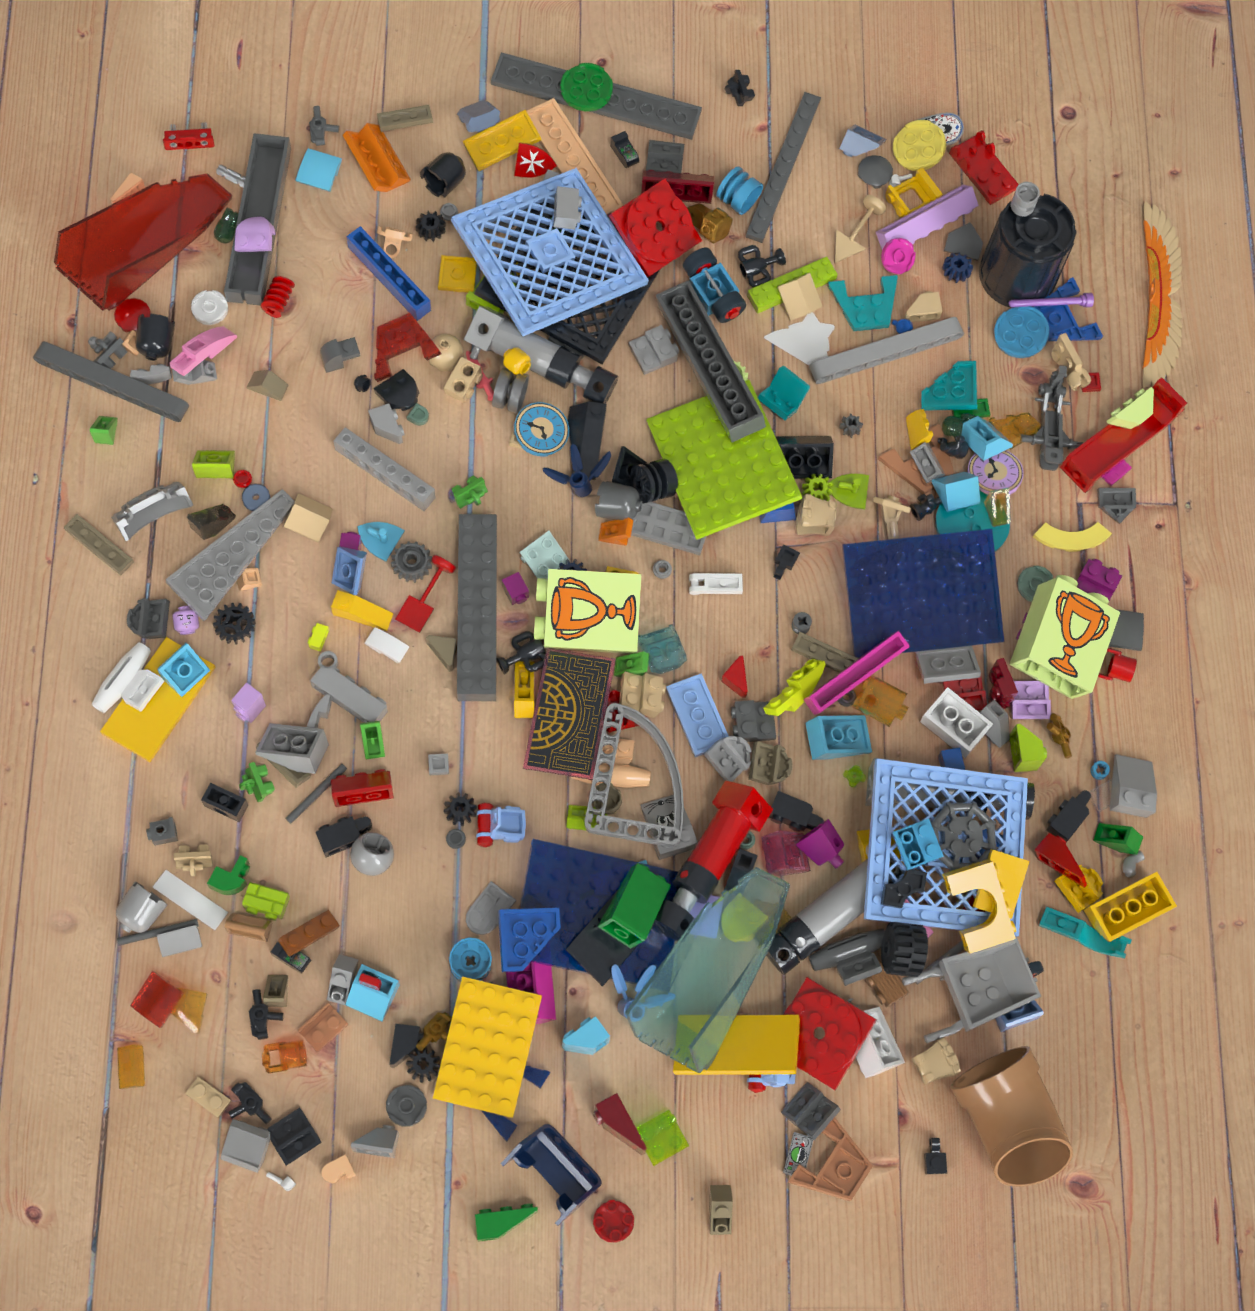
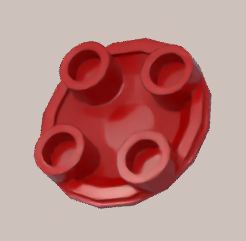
(128, 311)
(613, 1221)

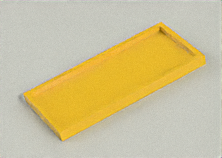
(147, 730)
(755, 1047)

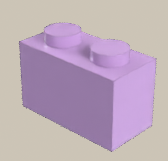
(248, 703)

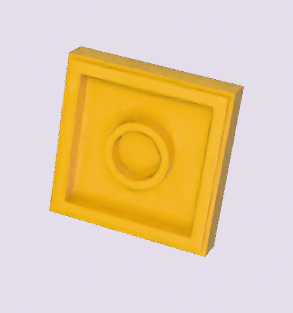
(457, 274)

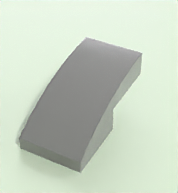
(321, 710)

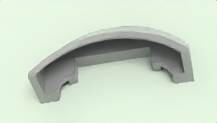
(150, 507)

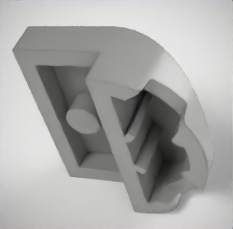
(729, 756)

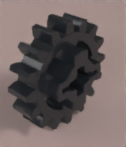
(226, 627)

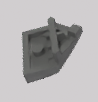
(964, 241)
(1117, 502)

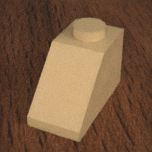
(925, 308)

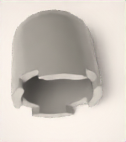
(139, 909)

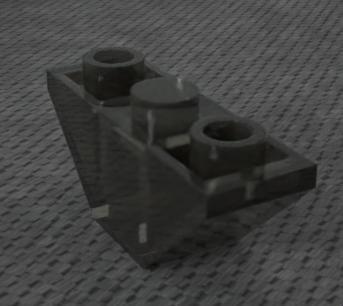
(210, 521)

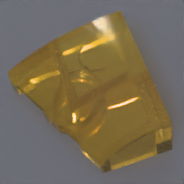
(1015, 425)

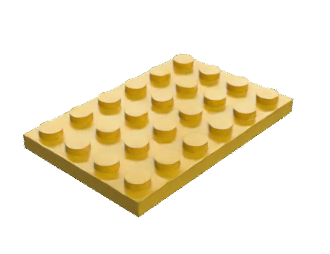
(487, 1047)

